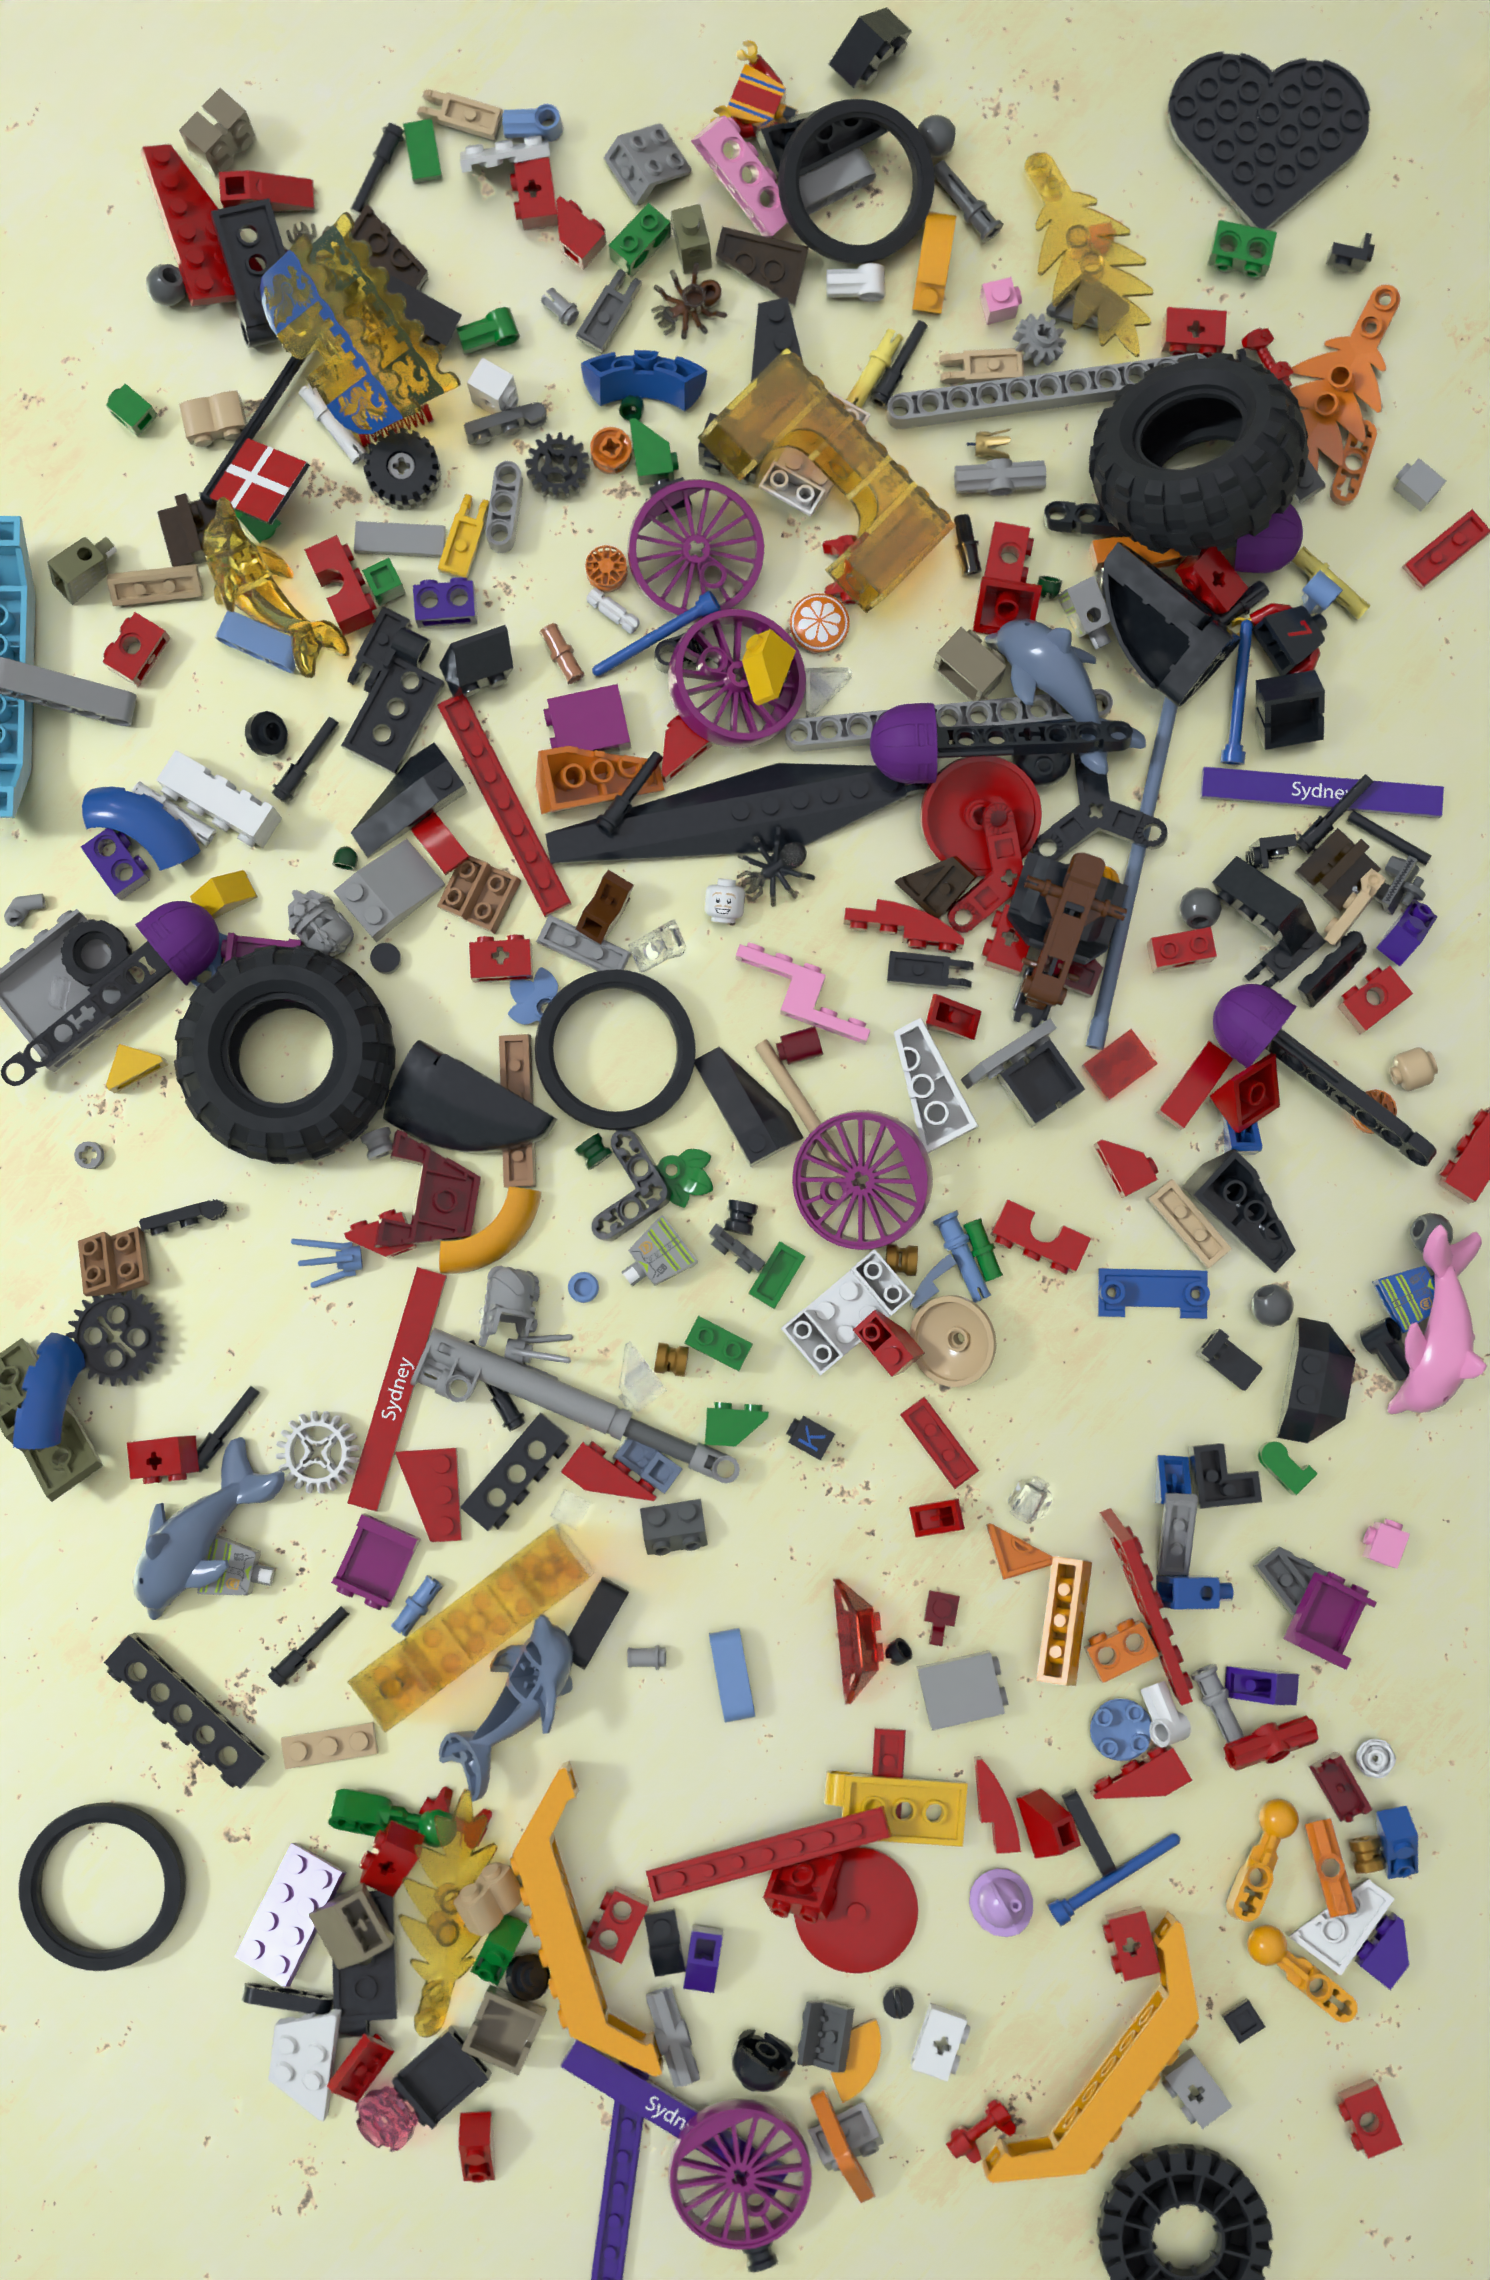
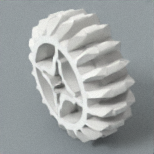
(307, 1441)

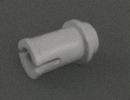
(561, 307)
(646, 1657)

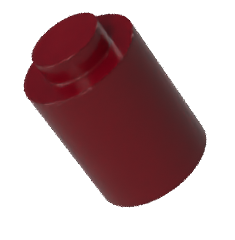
(799, 1046)

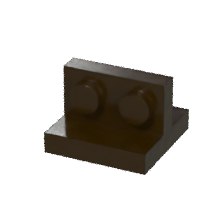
(184, 529)
(1337, 869)

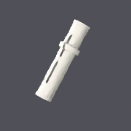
(342, 435)
(198, 829)

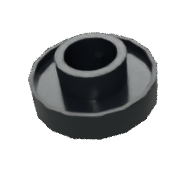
(266, 733)
(527, 1977)

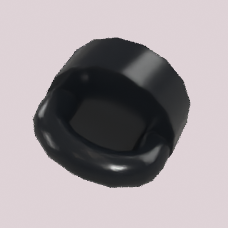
(898, 2002)

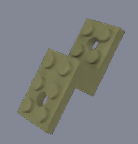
(82, 1457)

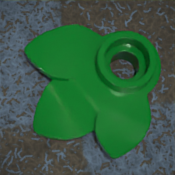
(689, 1177)

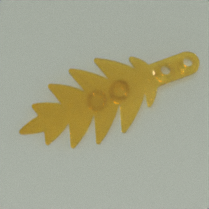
(1087, 257)
(444, 1936)

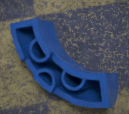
(645, 376)
(143, 820)
(47, 1387)

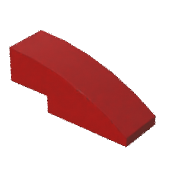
(1194, 1085)
(995, 1808)

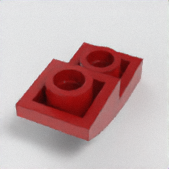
(440, 843)

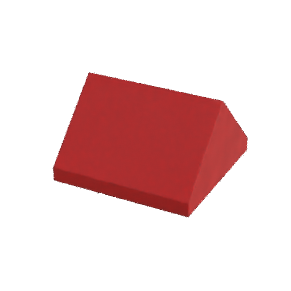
(1004, 601)
(1249, 1094)

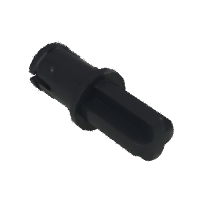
(967, 545)
(1250, 598)

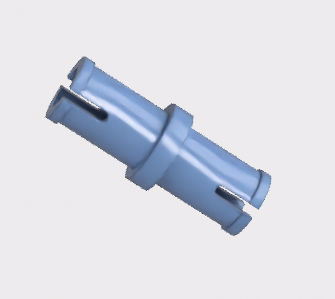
(416, 1605)

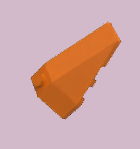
(583, 777)

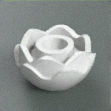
(1385, 1761)

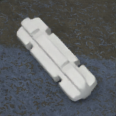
(613, 610)

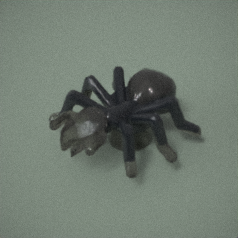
(777, 865)

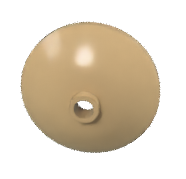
(945, 1356)

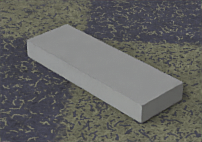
(399, 539)
(571, 943)
(1177, 1534)

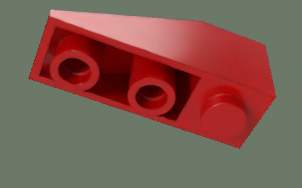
(283, 191)
(1470, 1168)
(597, 1474)
(1152, 1777)

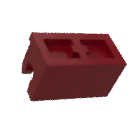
(1340, 1787)

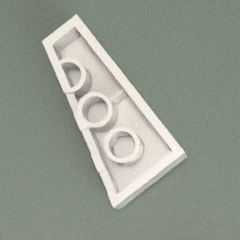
(218, 799)
(934, 1095)

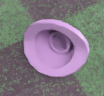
(1001, 1902)

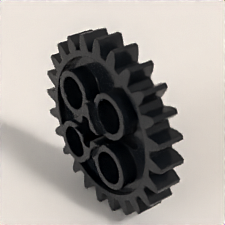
(136, 1317)

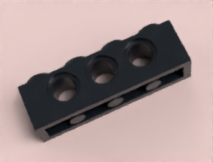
(478, 1503)

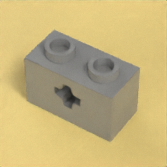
(1209, 2102)

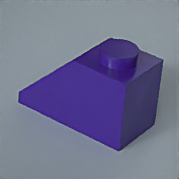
(1262, 1685)

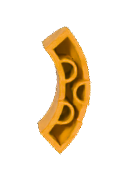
(494, 1240)

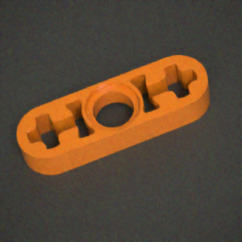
(1354, 485)

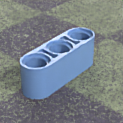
(257, 640)
(732, 1675)

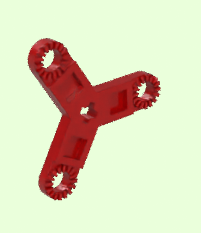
(991, 890)

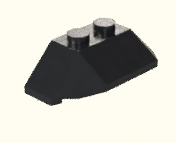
(1315, 1383)

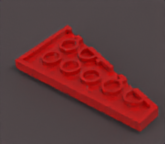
(189, 226)

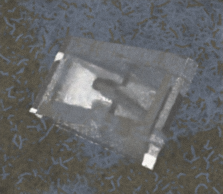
(823, 685)

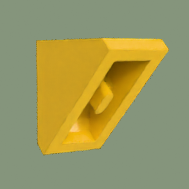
(224, 893)
(131, 1066)

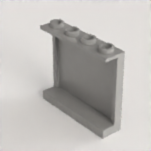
(27, 987)

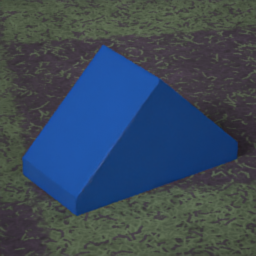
(1245, 1143)
(1172, 1476)

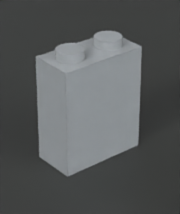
(962, 1689)

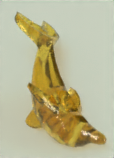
(247, 582)

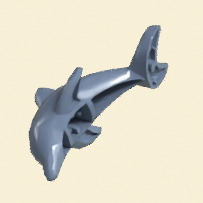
(1048, 661)
(178, 1547)
(535, 1679)

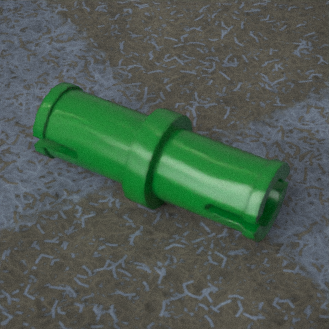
(983, 1250)

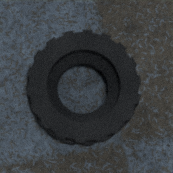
(79, 937)

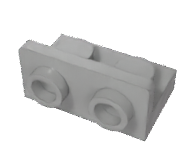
(858, 2130)

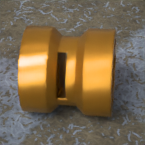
(909, 1259)
(671, 1359)
(1367, 1854)

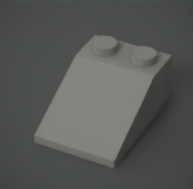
(389, 889)

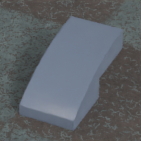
(927, 1287)
(648, 1464)

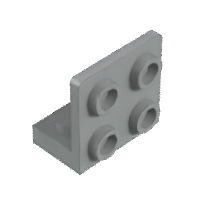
(645, 160)

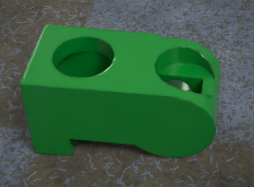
(1277, 1462)

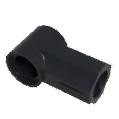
(1385, 1341)

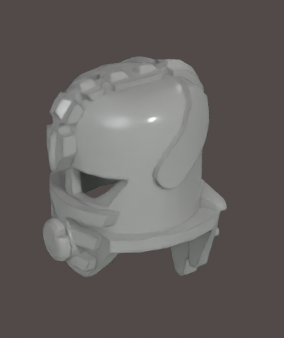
(318, 923)
(510, 1301)

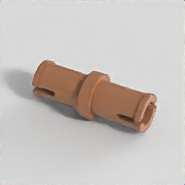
(562, 653)

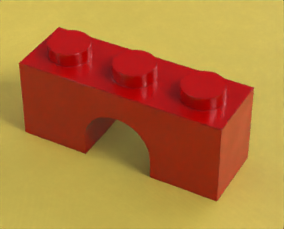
(331, 565)
(1014, 1229)

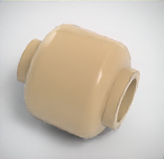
(1413, 1069)

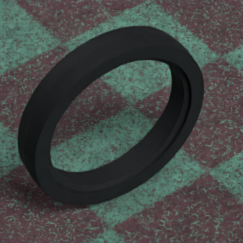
(922, 175)
(621, 980)
(31, 1898)

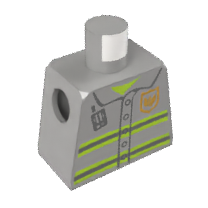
(1085, 599)
(658, 1255)
(242, 1568)

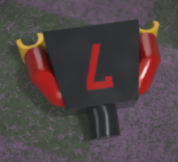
(1288, 636)

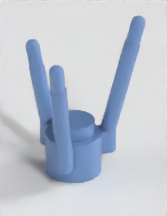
(348, 1259)

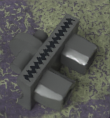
(1404, 874)

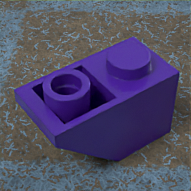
(1407, 932)
(1387, 1952)
(703, 1959)

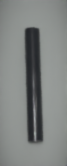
(1388, 837)

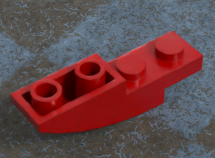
(917, 926)

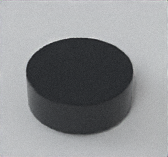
(385, 958)

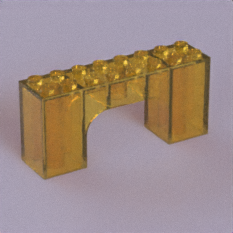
(796, 411)
(471, 1627)

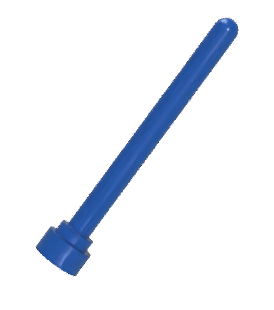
(704, 606)
(1233, 750)
(1064, 1909)

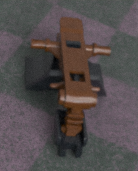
(1066, 915)

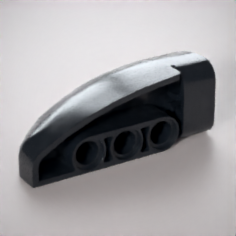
(1163, 627)
(459, 1106)

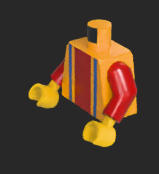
(757, 94)

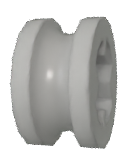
(83, 1147)

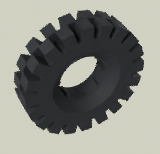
(1178, 2179)

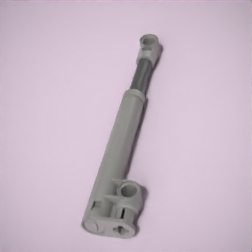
(454, 1359)

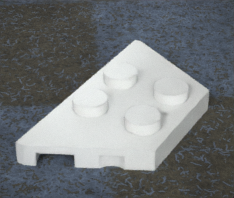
(306, 2059)

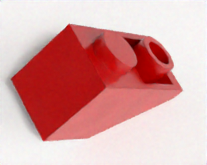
(578, 236)
(365, 1234)
(888, 1342)
(1047, 1824)
(476, 2146)

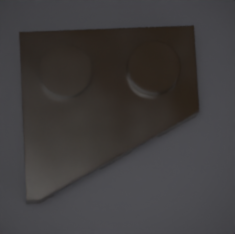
(938, 885)

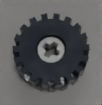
(415, 482)

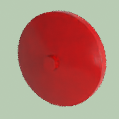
(956, 803)
(869, 1916)

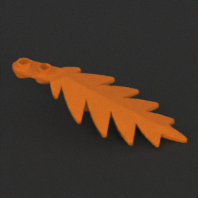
(1342, 376)

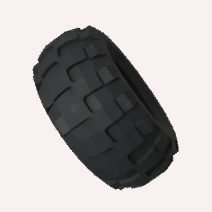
(1183, 408)
(224, 1012)

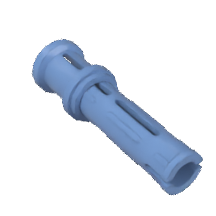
(957, 1242)

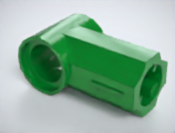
(495, 329)

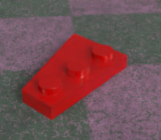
(435, 1490)

